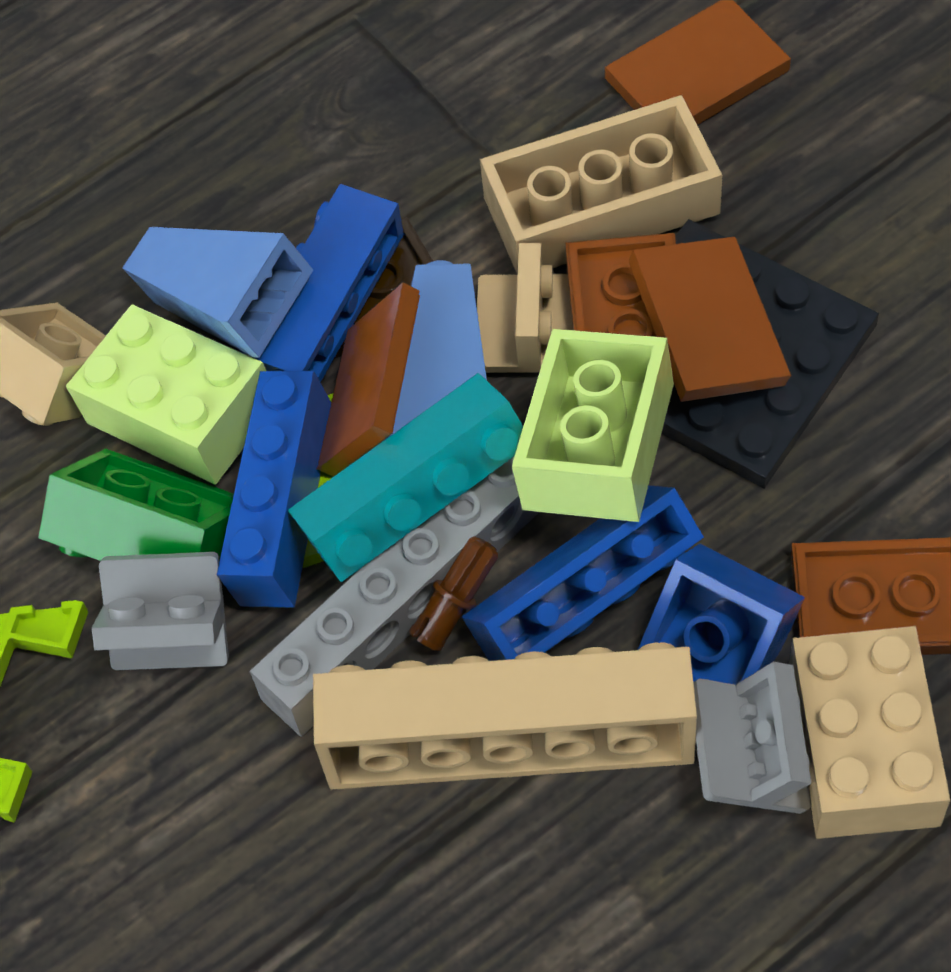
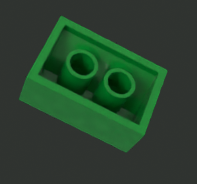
(131, 508)

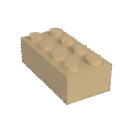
(603, 181)

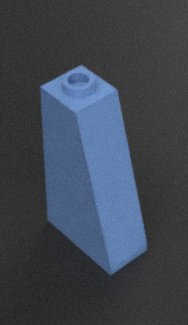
(221, 280)
(444, 338)

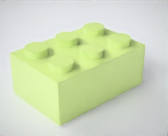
(169, 392)
(594, 425)

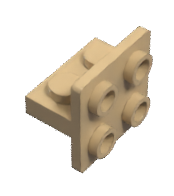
(521, 311)

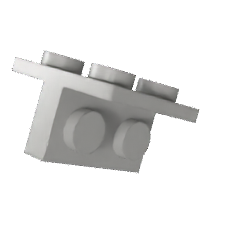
(161, 611)
(753, 741)

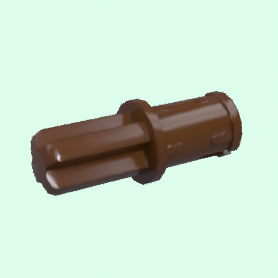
(454, 593)

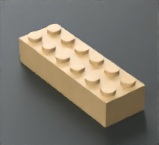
(505, 716)

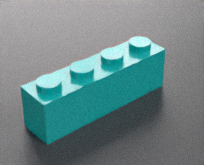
(409, 476)

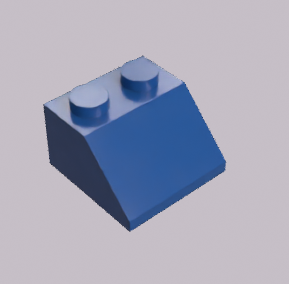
(724, 615)

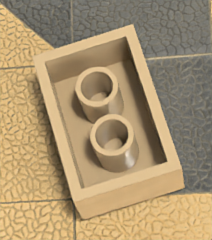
(869, 733)

